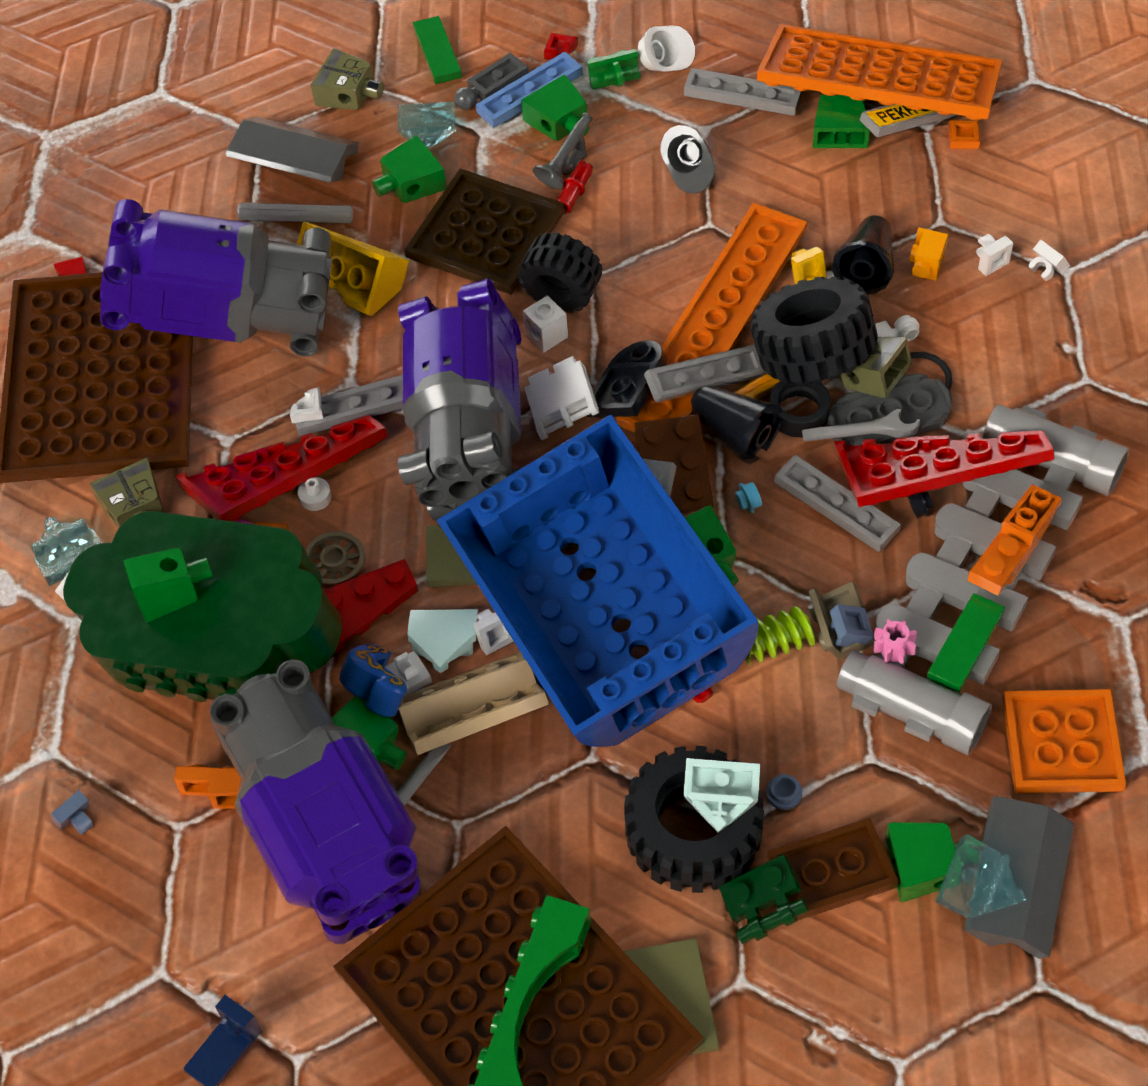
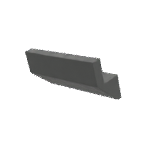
(291, 149)
(1038, 851)

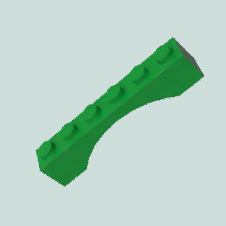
(555, 941)

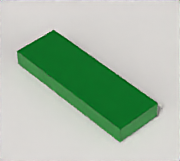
(437, 50)
(966, 642)

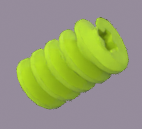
(780, 632)

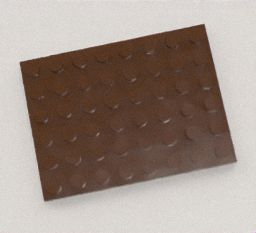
(86, 393)
(444, 969)

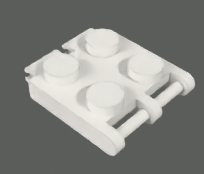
(560, 397)

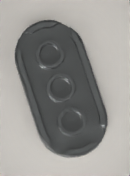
(913, 394)

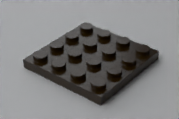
(483, 229)

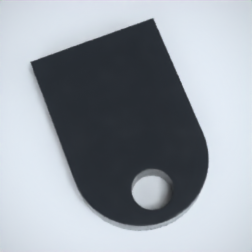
(623, 385)

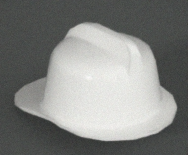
(666, 49)

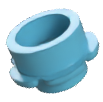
(748, 497)

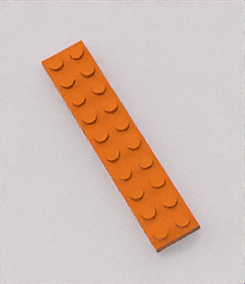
(727, 298)

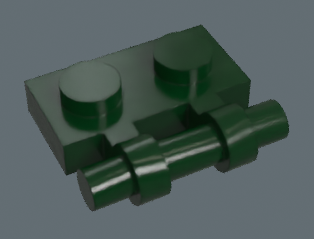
(760, 889)

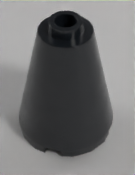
(867, 255)
(737, 420)

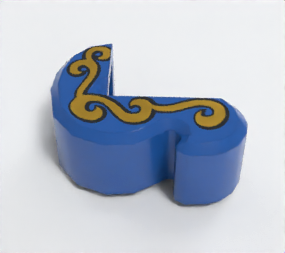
(368, 679)

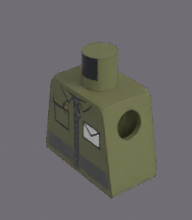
(345, 82)
(881, 369)
(128, 492)

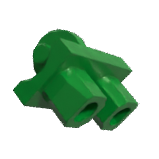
(613, 69)

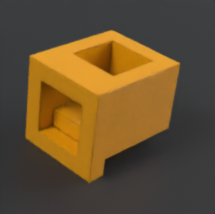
(928, 253)

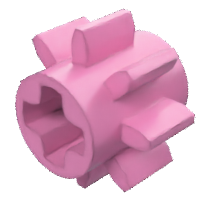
(895, 641)

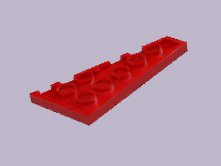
(932, 462)
(277, 469)
(369, 597)

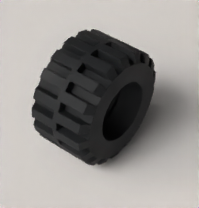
(561, 270)

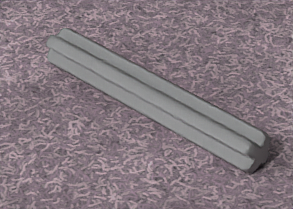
(295, 213)

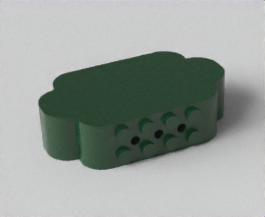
(247, 618)

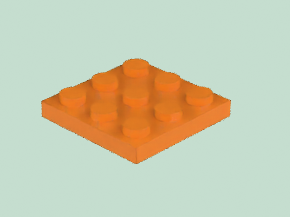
(1063, 741)

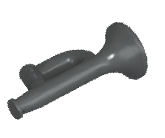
(562, 163)

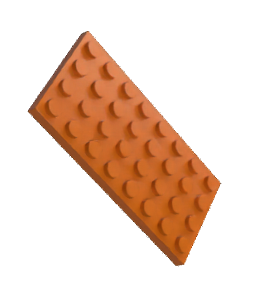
(881, 71)

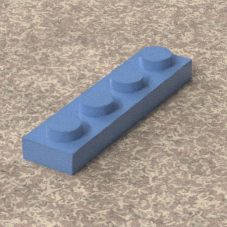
(507, 101)

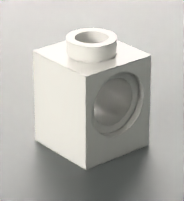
(545, 324)

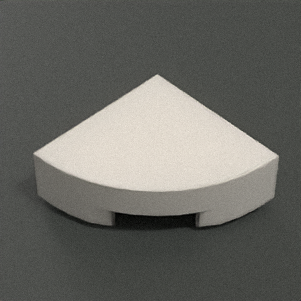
(308, 407)

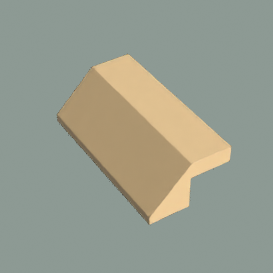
(470, 703)

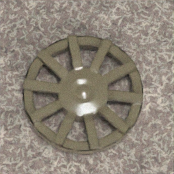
(334, 557)

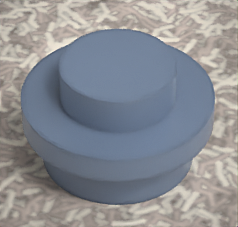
(784, 792)

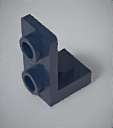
(224, 1045)

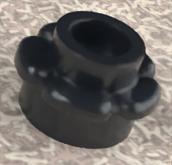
(921, 504)

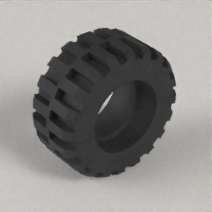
(814, 330)
(676, 859)

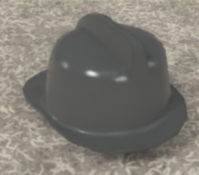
(687, 158)

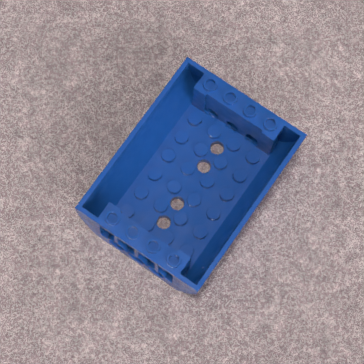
(646, 572)

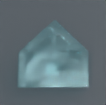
(428, 121)
(61, 546)
(978, 880)

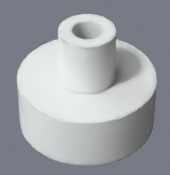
(314, 494)

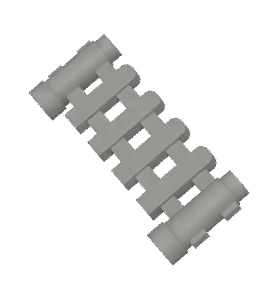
(920, 702)

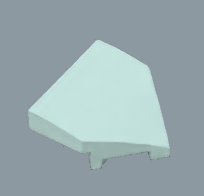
(442, 634)
(721, 789)

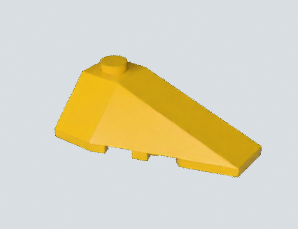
(362, 272)

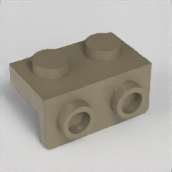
(819, 610)

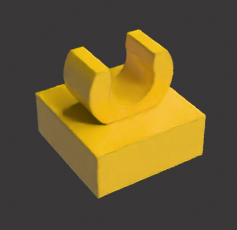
(808, 264)

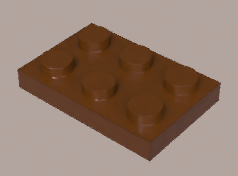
(682, 443)
(839, 867)

